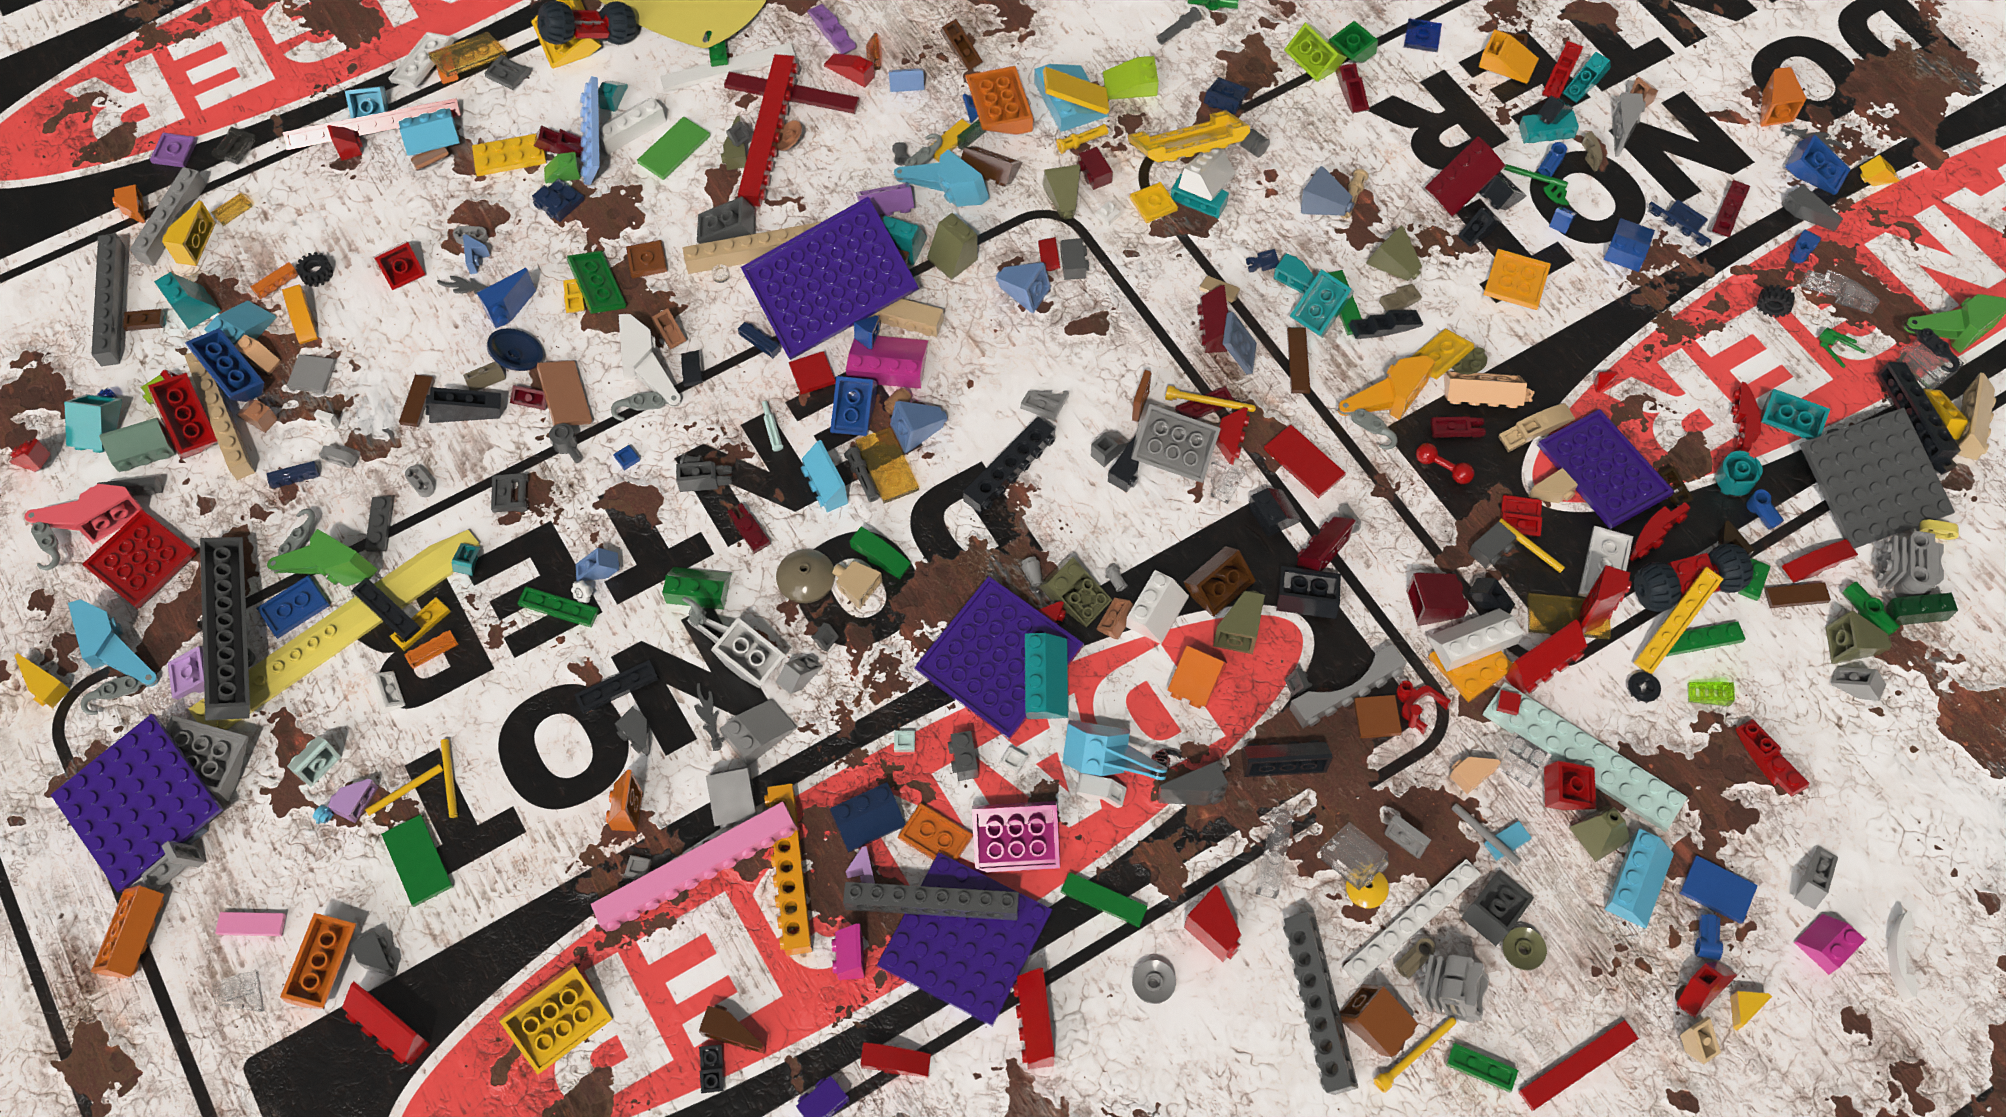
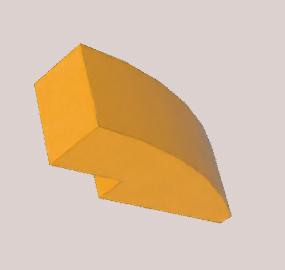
(300, 314)

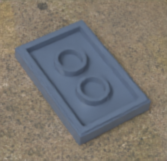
(1239, 343)

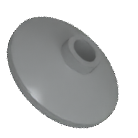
(1154, 971)

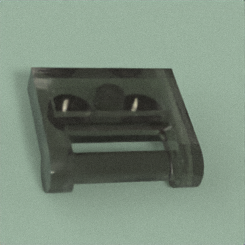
(234, 146)

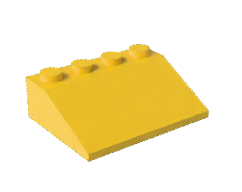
(573, 49)
(555, 1018)

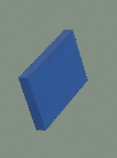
(292, 607)
(1718, 889)

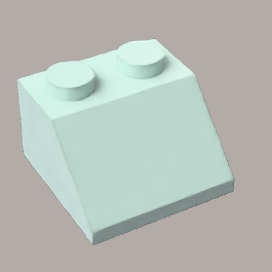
(314, 761)

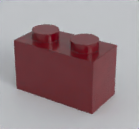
(1095, 168)

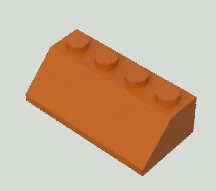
(128, 932)
(318, 962)

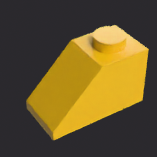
(1878, 172)

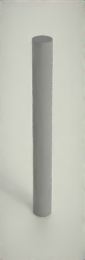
(1486, 834)

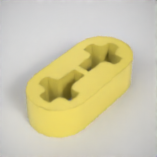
(1941, 529)

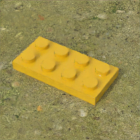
(507, 155)

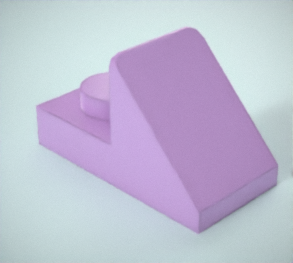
(860, 866)

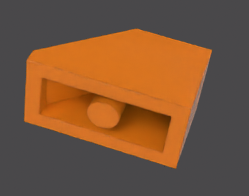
(130, 202)

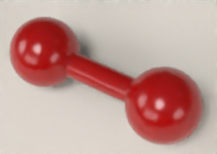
(1461, 473)

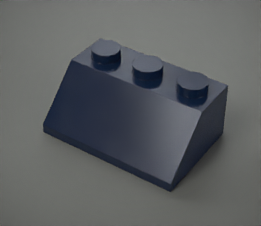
(867, 817)

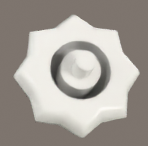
(582, 591)

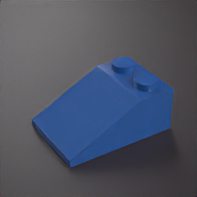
(1817, 165)
(1629, 245)
(507, 297)
(853, 405)

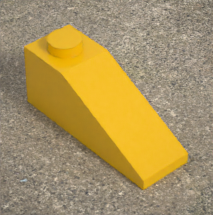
(1948, 412)
(40, 683)

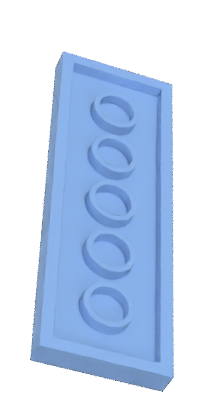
(590, 130)

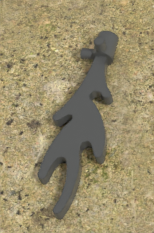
(1821, 135)
(463, 285)
(706, 715)

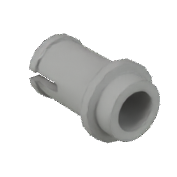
(1116, 578)

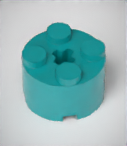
(1738, 473)

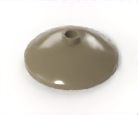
(807, 585)

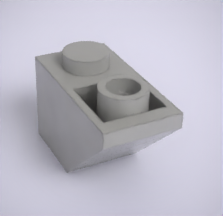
(798, 673)

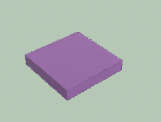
(173, 150)

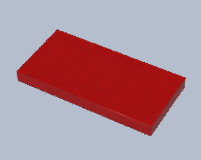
(1304, 461)

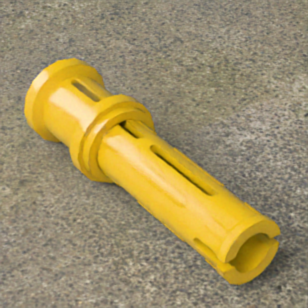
(1074, 140)

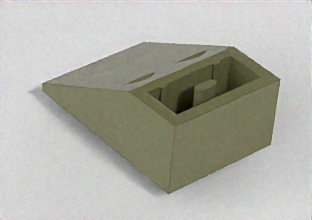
(1078, 591)

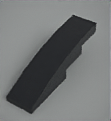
(1383, 325)

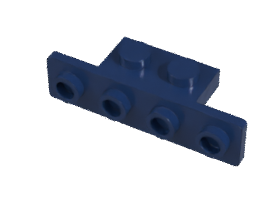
(1685, 219)

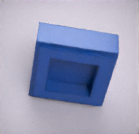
(626, 457)

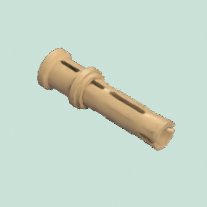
(1356, 186)

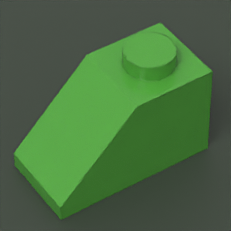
(562, 166)

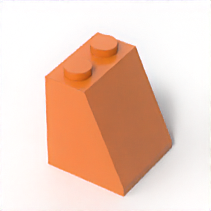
(1781, 98)
(1196, 677)

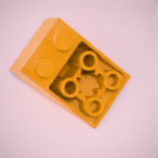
(1508, 57)

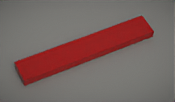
(1578, 1065)

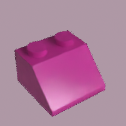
(1829, 942)
(849, 953)

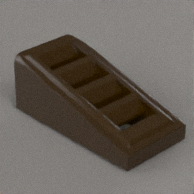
(1674, 478)

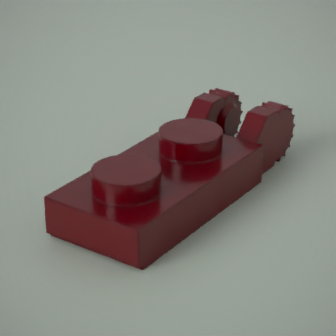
(1457, 427)
(749, 530)

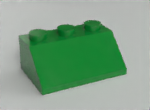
(703, 586)

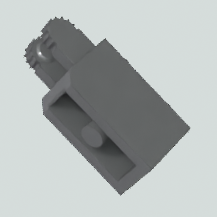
(701, 476)

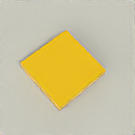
(1153, 202)

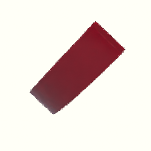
(1730, 208)

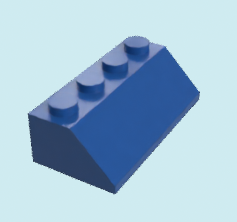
(226, 366)

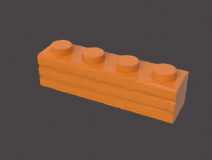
(274, 280)
(431, 649)

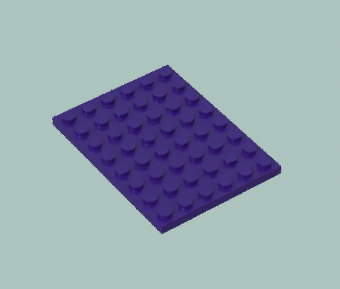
(829, 278)

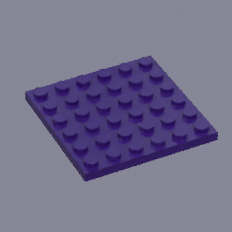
(983, 655)
(136, 802)
(965, 958)

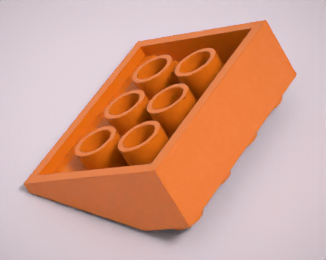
(1000, 101)

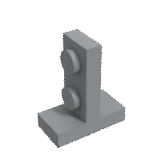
(176, 858)

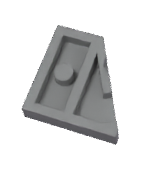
(1044, 403)

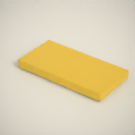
(1075, 90)

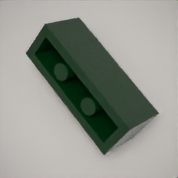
(1922, 608)

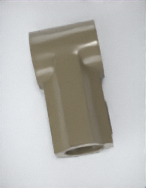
(1414, 958)

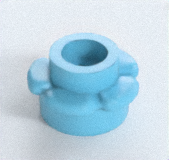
(322, 814)

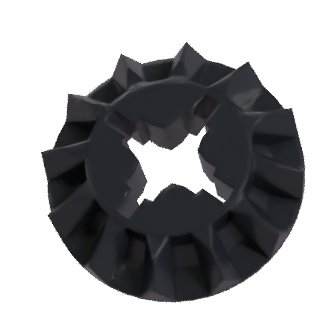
(1652, 685)

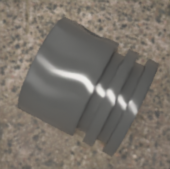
(1255, 143)

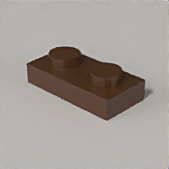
(143, 319)

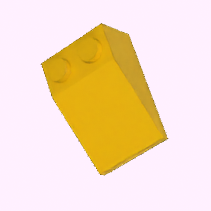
(189, 235)

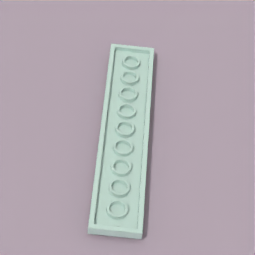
(1613, 772)

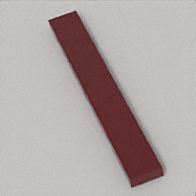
(799, 93)

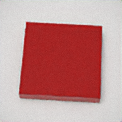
(812, 372)

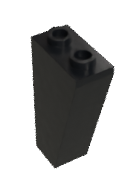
(461, 405)

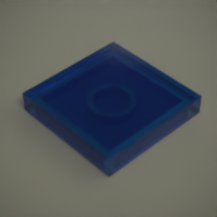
(1422, 35)

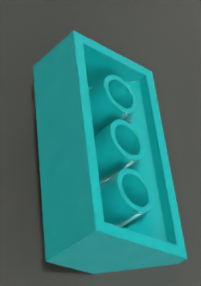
(1046, 676)

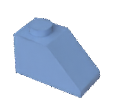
(597, 565)

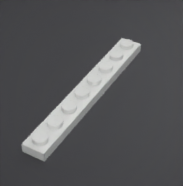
(1411, 921)

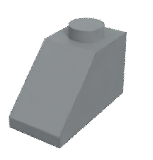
(1859, 682)

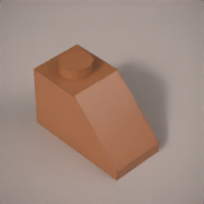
(1643, 87)
(258, 415)

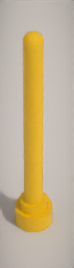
(1174, 393)
(1385, 1080)

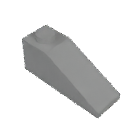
(1817, 878)

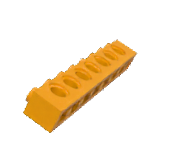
(801, 941)

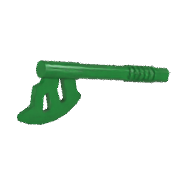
(1562, 185)

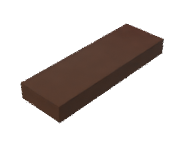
(416, 400)
(1797, 595)

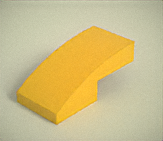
(573, 297)

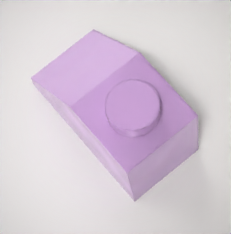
(352, 799)

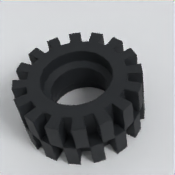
(313, 261)
(1776, 301)

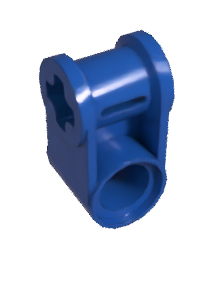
(1804, 246)

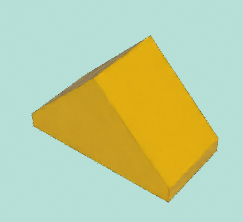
(1745, 1006)

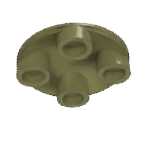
(1472, 362)

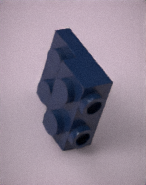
(1226, 95)
(557, 199)

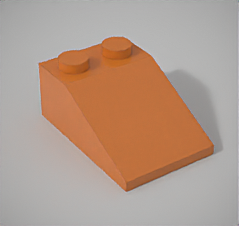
(625, 803)

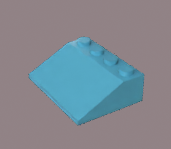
(1066, 114)

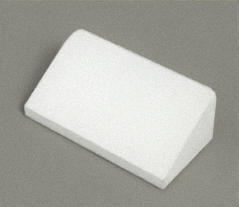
(387, 691)

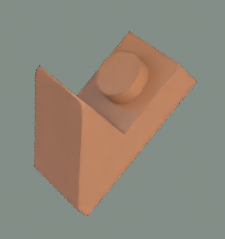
(668, 328)

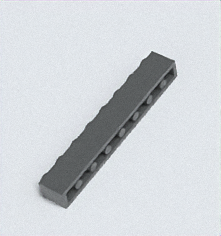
(108, 300)

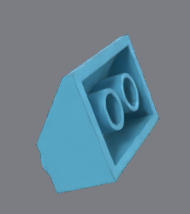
(428, 131)
(824, 478)

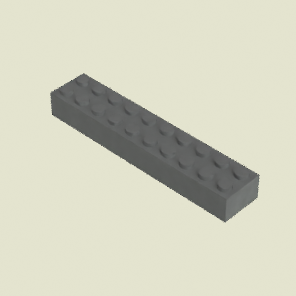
(224, 629)

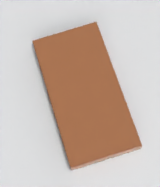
(564, 393)

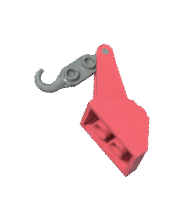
(95, 515)

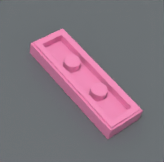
(250, 924)

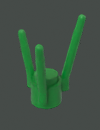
(1830, 337)

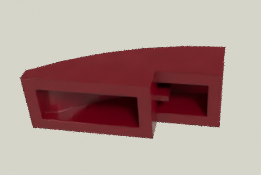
(1352, 88)
(557, 142)

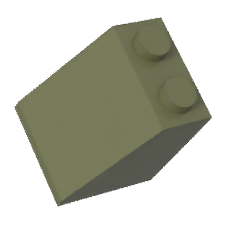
(953, 246)
(1241, 624)

